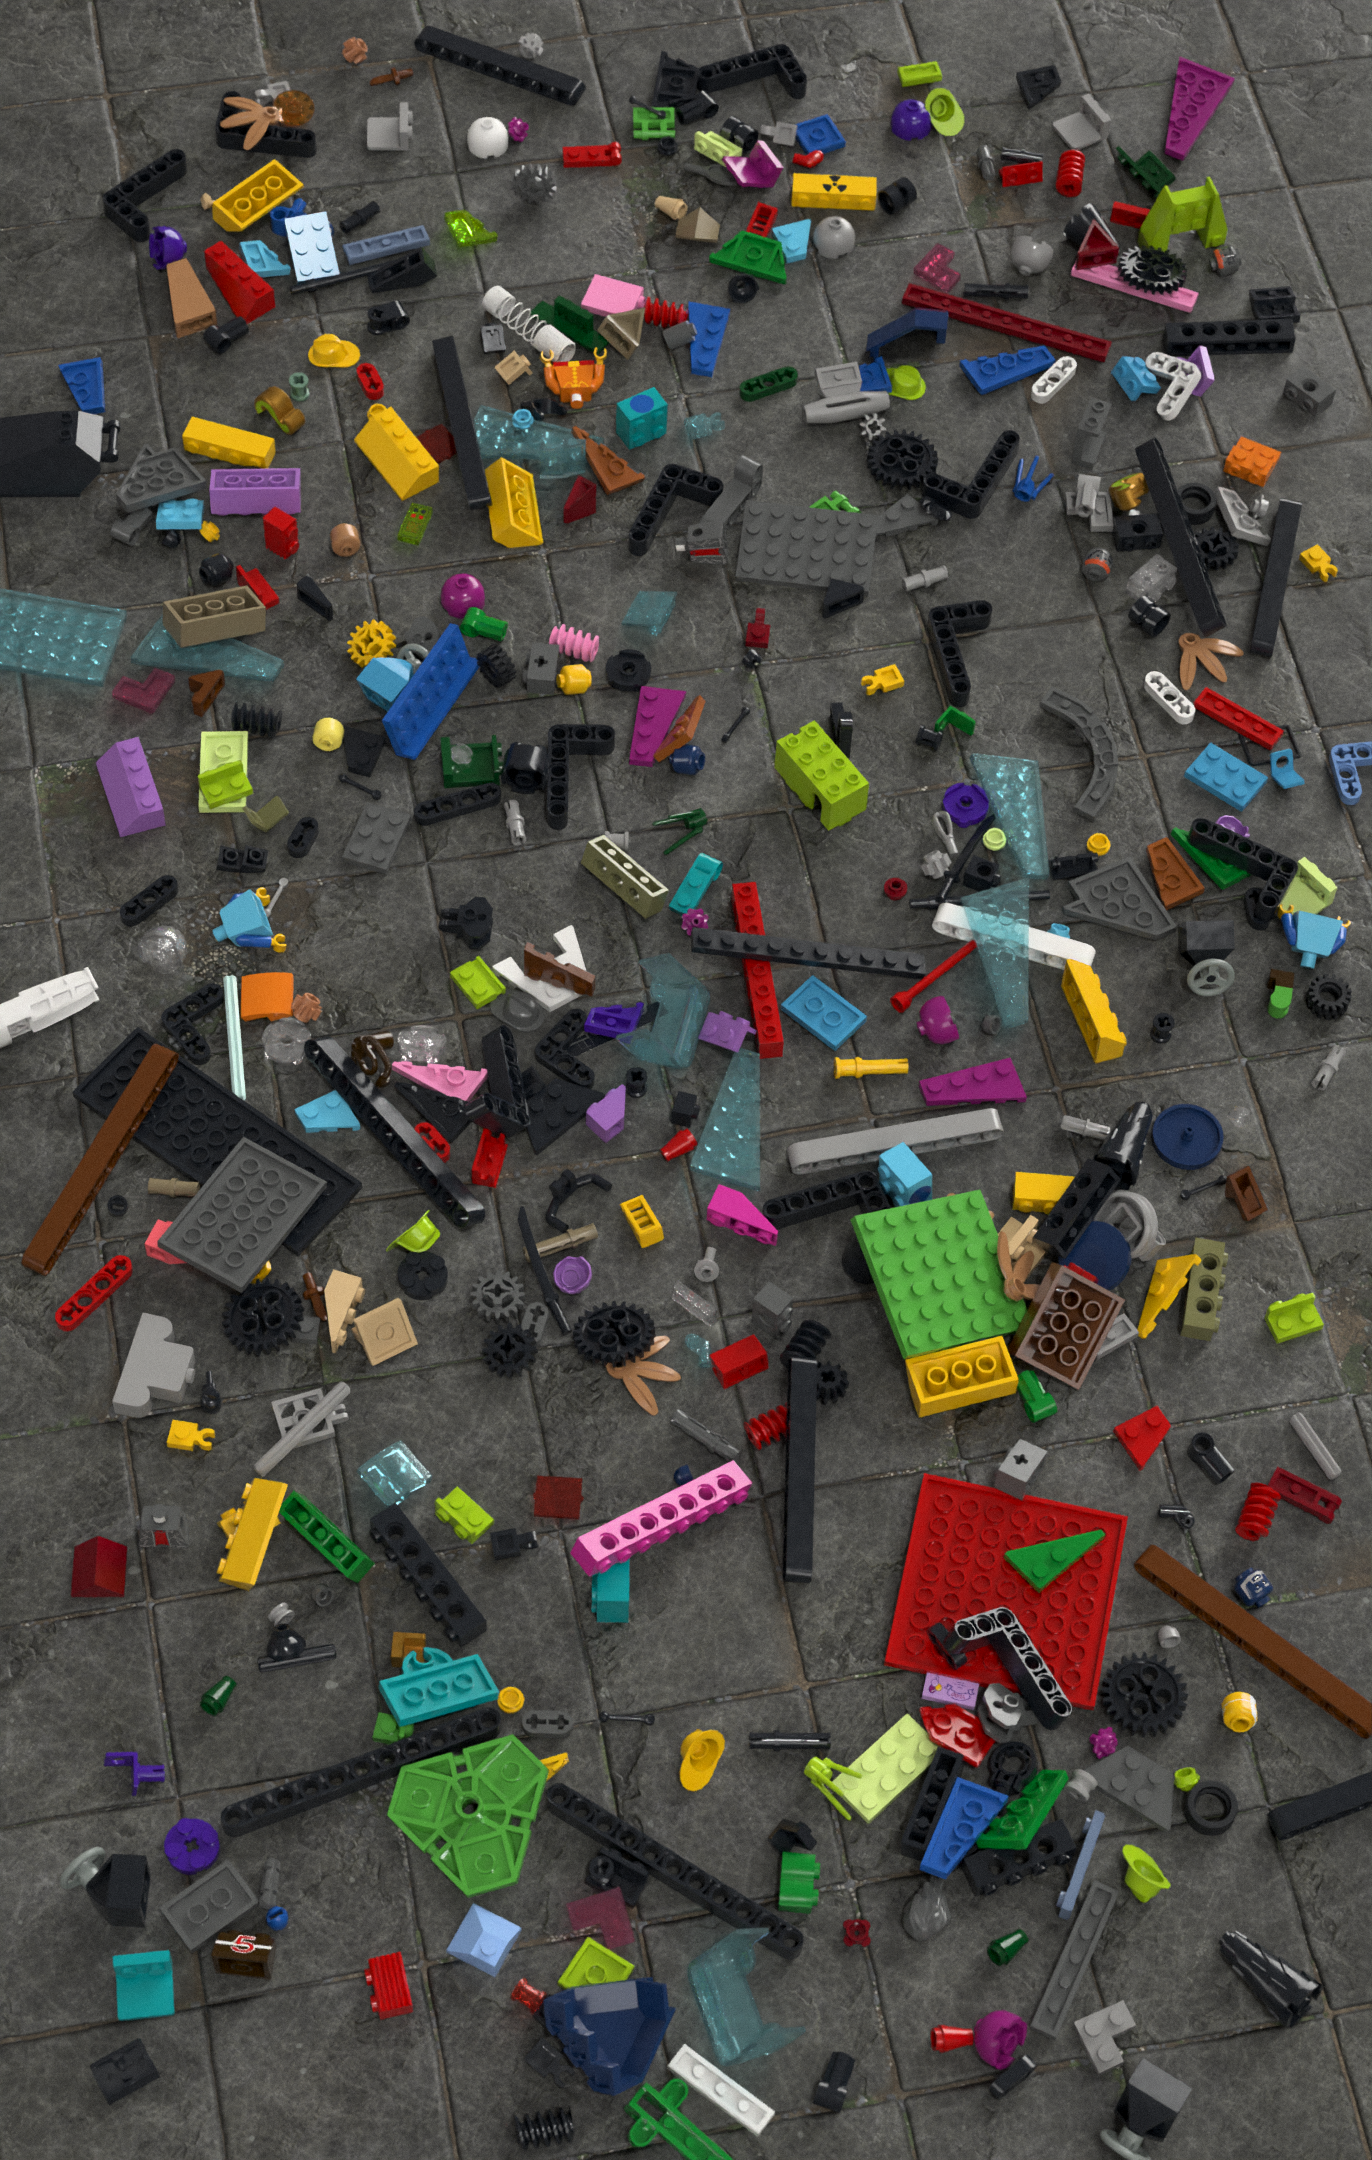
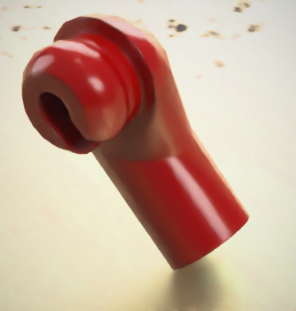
(810, 160)

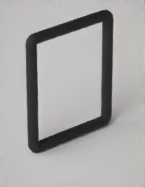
(1267, 761)

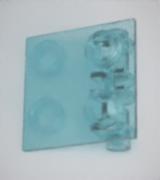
(651, 610)

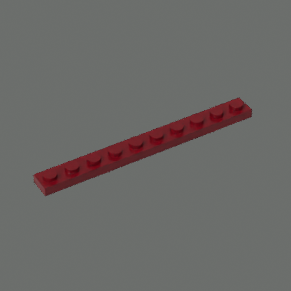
(1008, 323)

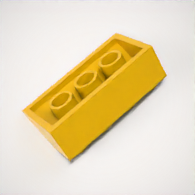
(255, 197)
(397, 454)
(514, 508)
(1092, 1012)
(961, 1376)
(252, 1533)

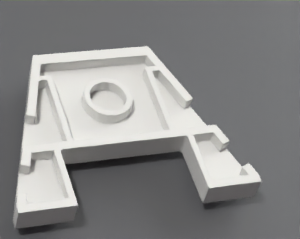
(545, 993)

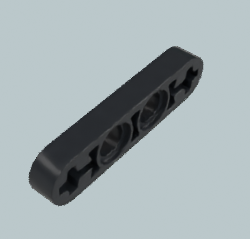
(459, 808)

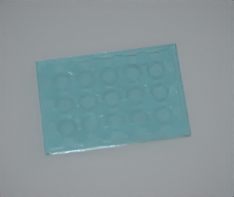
(58, 637)

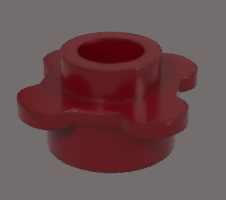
(856, 1925)

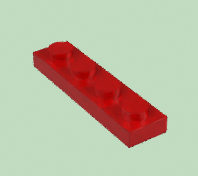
(1238, 718)

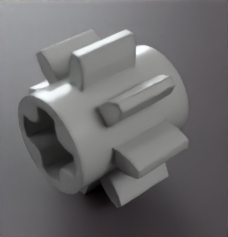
(530, 46)
(869, 420)
(935, 864)

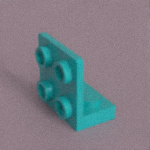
(144, 1985)

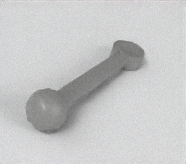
(283, 883)

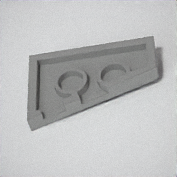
(1237, 519)

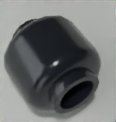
(216, 569)

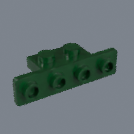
(1149, 169)
(571, 322)

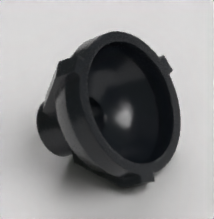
(744, 292)
(285, 1643)

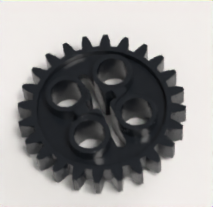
(1152, 270)
(901, 459)
(285, 1311)
(628, 1336)
(1164, 1685)

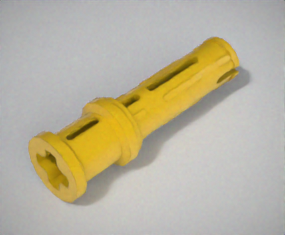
(859, 1067)

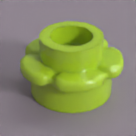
(1186, 1778)

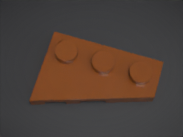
(1172, 874)

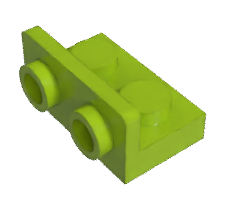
(224, 784)
(1293, 1317)
(463, 1514)

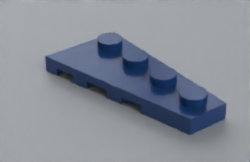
(710, 327)
(999, 371)
(960, 1825)

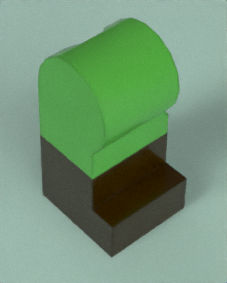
(1282, 987)

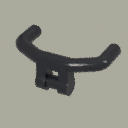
(564, 1188)

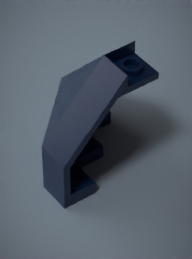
(915, 319)
(611, 2029)

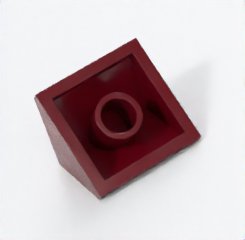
(99, 1568)

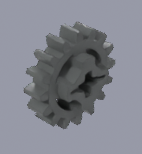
(533, 183)
(487, 1303)

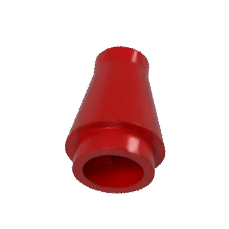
(680, 1144)
(948, 2038)

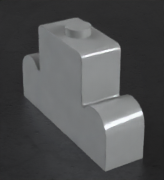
(153, 1368)

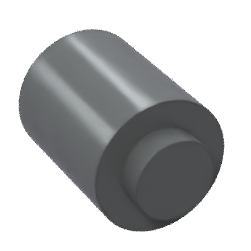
(680, 334)

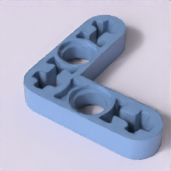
(1349, 765)

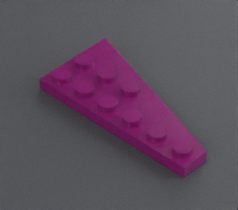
(1194, 102)

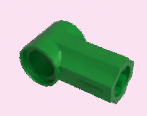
(477, 623)
(1036, 1401)

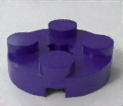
(965, 815)
(198, 1860)

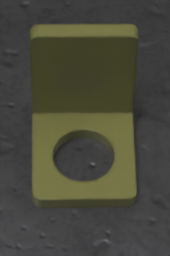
(268, 815)

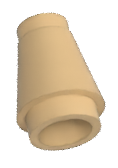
(672, 207)

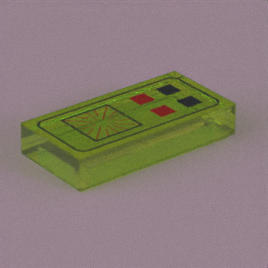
(415, 524)

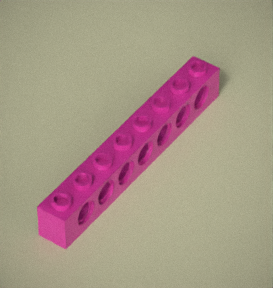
(661, 1518)

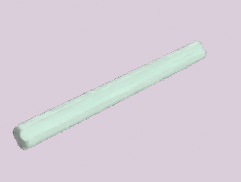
(234, 1036)

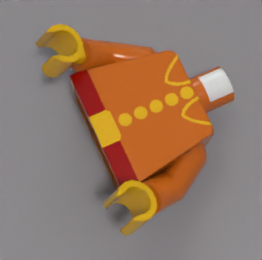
(574, 379)

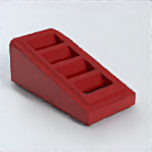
(764, 210)

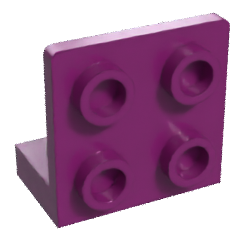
(757, 170)

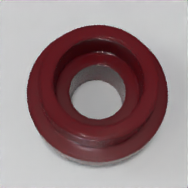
(892, 893)

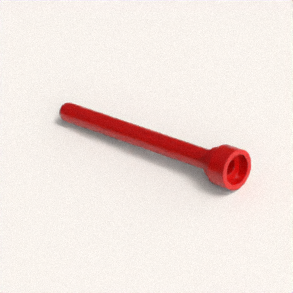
(902, 1000)

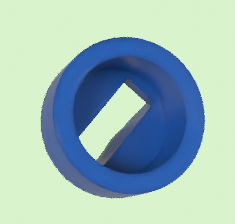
(278, 1922)

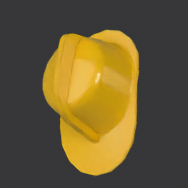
(333, 352)
(700, 1756)

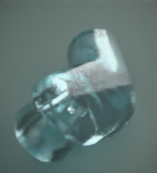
(701, 1348)

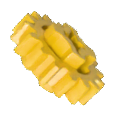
(371, 642)

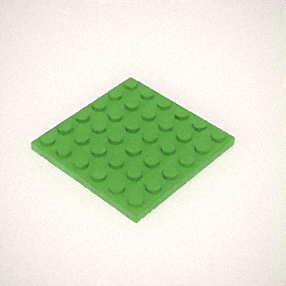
(938, 1273)

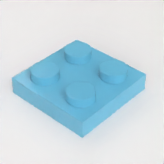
(180, 514)

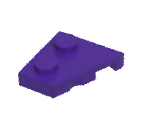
(613, 1020)

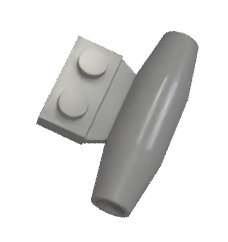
(843, 396)

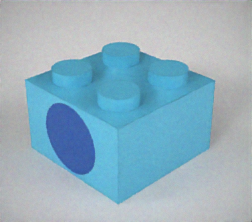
(904, 1176)

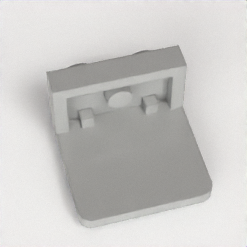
(1084, 127)
(390, 132)

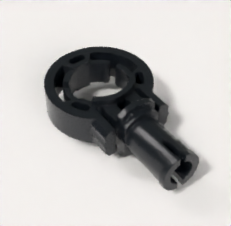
(1012, 1782)

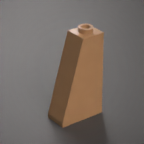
(189, 300)

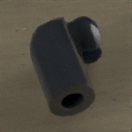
(1178, 1513)

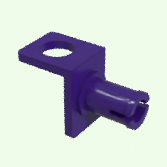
(139, 1772)

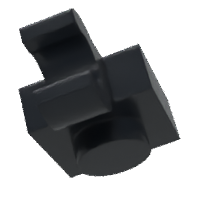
(508, 1544)

